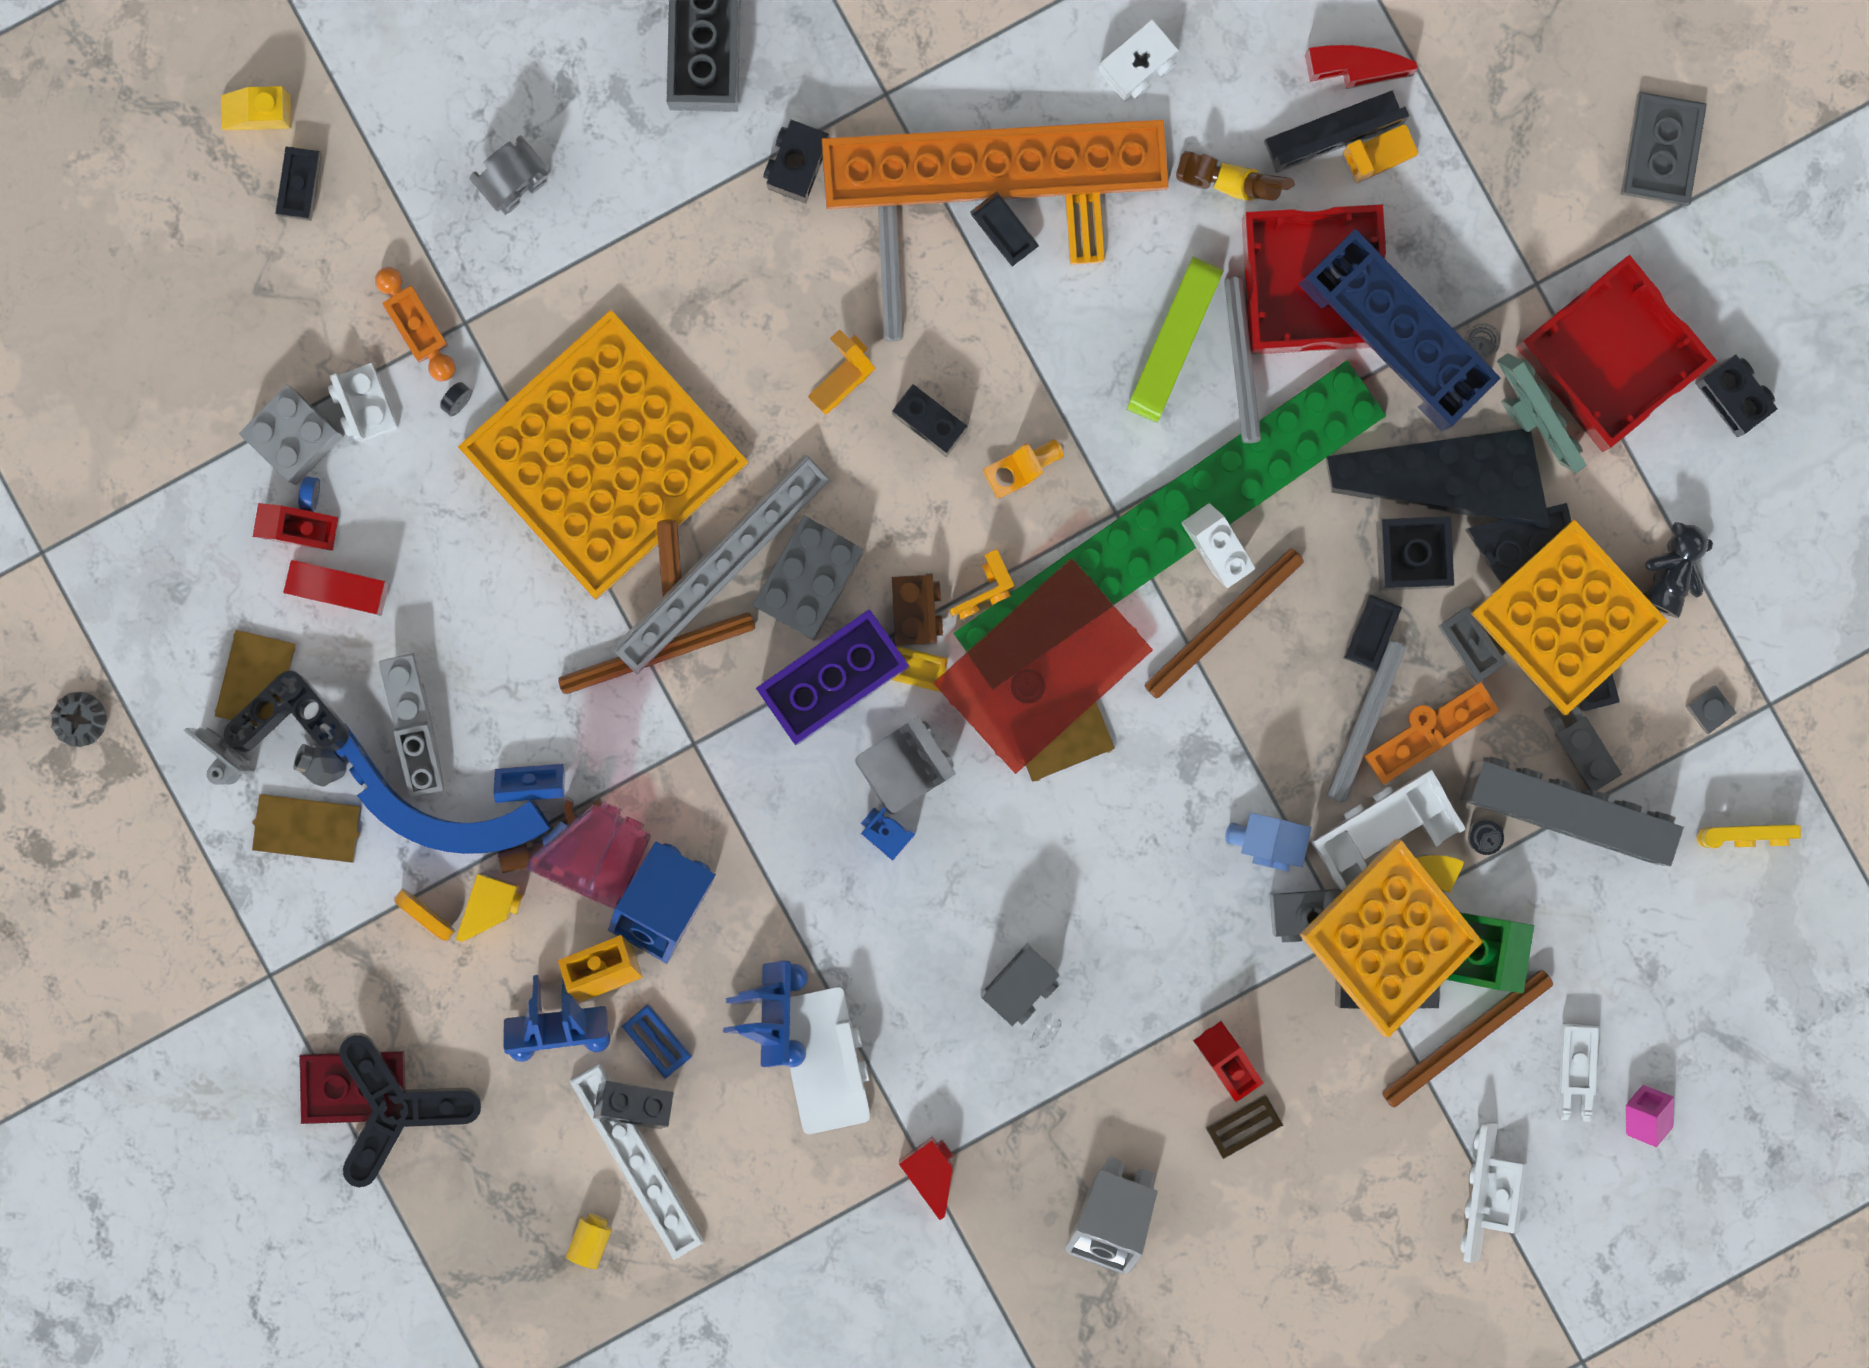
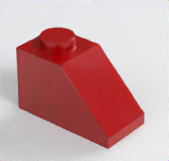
(295, 526)
(1228, 1061)
(930, 1173)

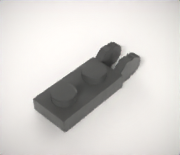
(1584, 749)

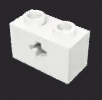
(1147, 44)
(1218, 545)

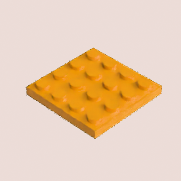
(1569, 617)
(1391, 938)

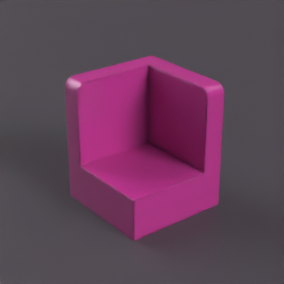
(1649, 1115)

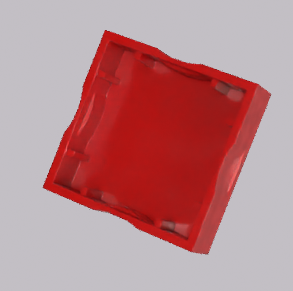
(1278, 255)
(1616, 353)

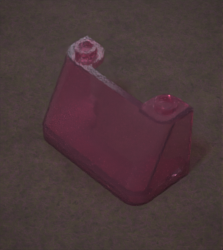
(594, 854)

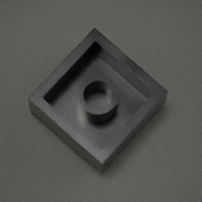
(1415, 553)

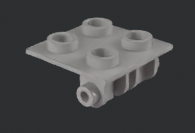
(228, 765)

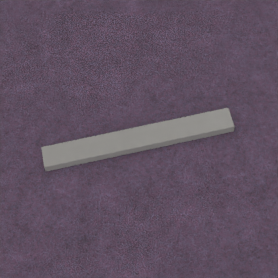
(720, 564)

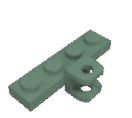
(1534, 409)

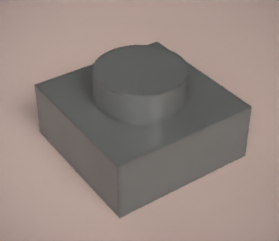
(1711, 709)

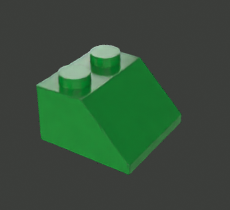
(1501, 957)

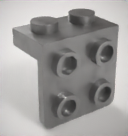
(905, 765)

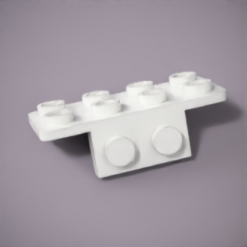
(831, 1077)

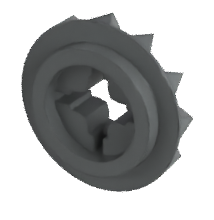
(91, 710)

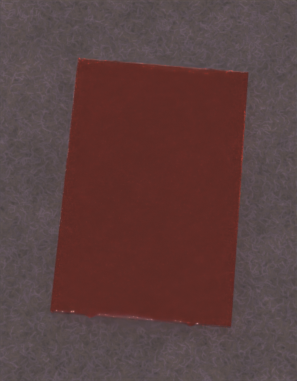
(1043, 666)

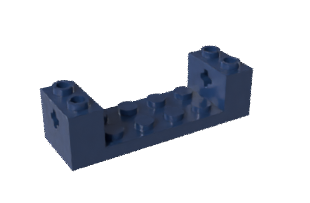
(1401, 329)

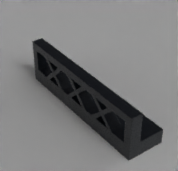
(1335, 131)

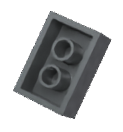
(809, 578)

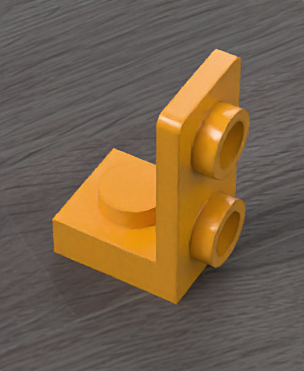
(1380, 153)
(994, 571)

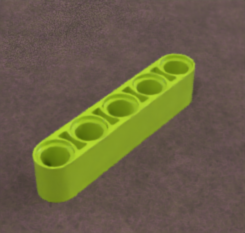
(1175, 339)

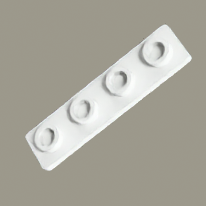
(1495, 1194)

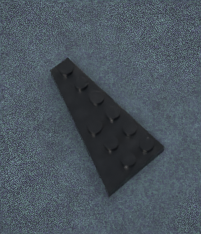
(1460, 475)
(1509, 546)

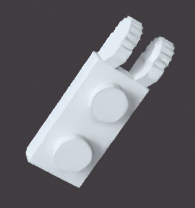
(1578, 1068)

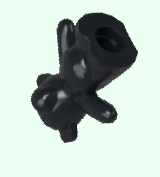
(1676, 569)

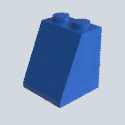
(661, 901)

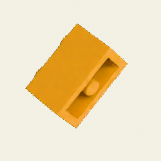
(600, 968)

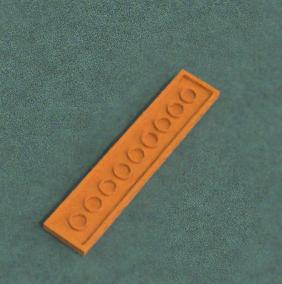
(1005, 160)

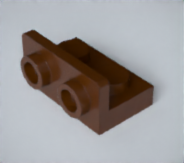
(915, 610)

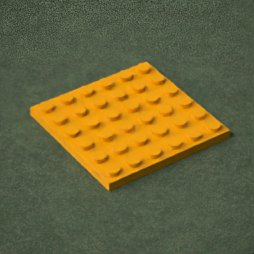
(603, 454)

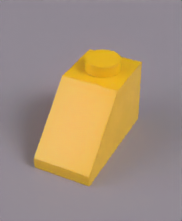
(256, 109)
(489, 905)

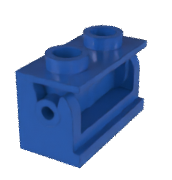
(886, 833)

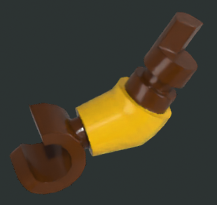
(1230, 179)

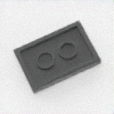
(1663, 149)

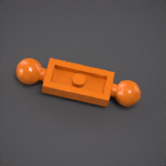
(415, 324)

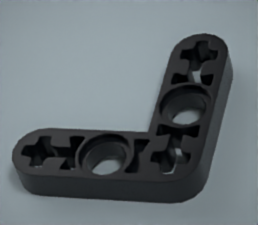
(293, 703)

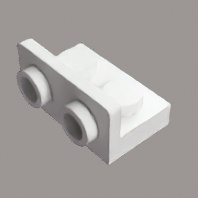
(362, 402)

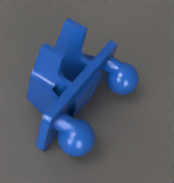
(555, 1029)
(774, 1029)

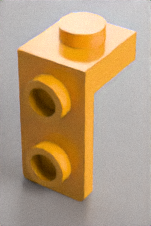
(846, 376)

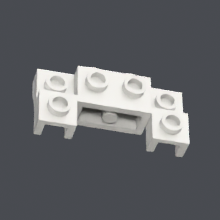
(1388, 818)

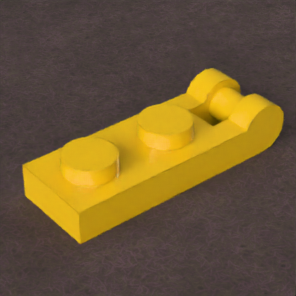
(1746, 835)

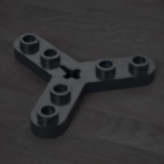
(419, 1108)

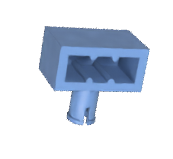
(1271, 841)

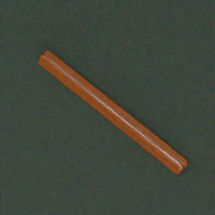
(1224, 623)
(677, 646)
(1466, 1039)

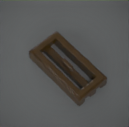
(1218, 1140)

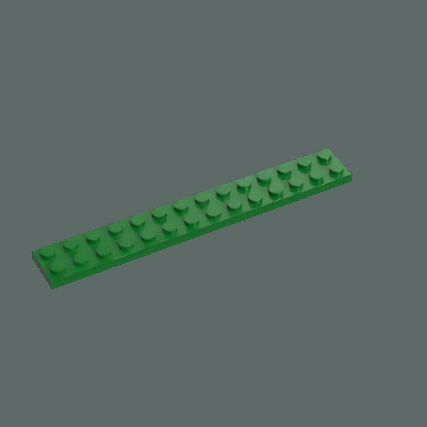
(1229, 479)

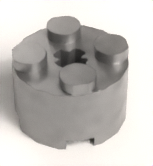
(510, 174)

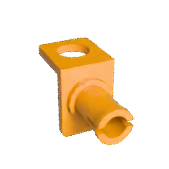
(1025, 466)

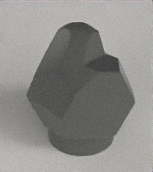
(319, 764)

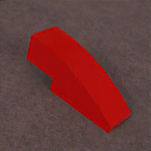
(1357, 64)
(336, 587)

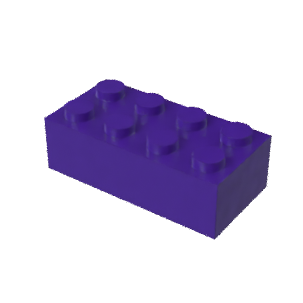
(832, 677)

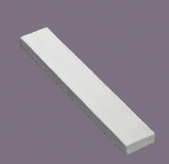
(641, 1171)

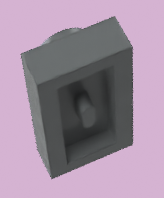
(1472, 644)

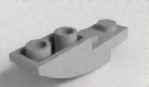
(412, 725)

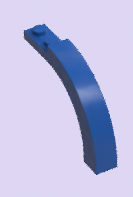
(432, 832)

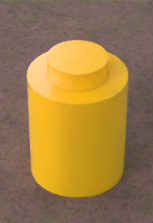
(589, 1241)

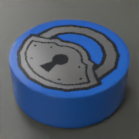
(309, 493)

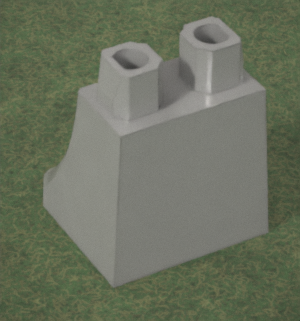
(1114, 1218)

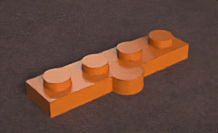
(1430, 732)

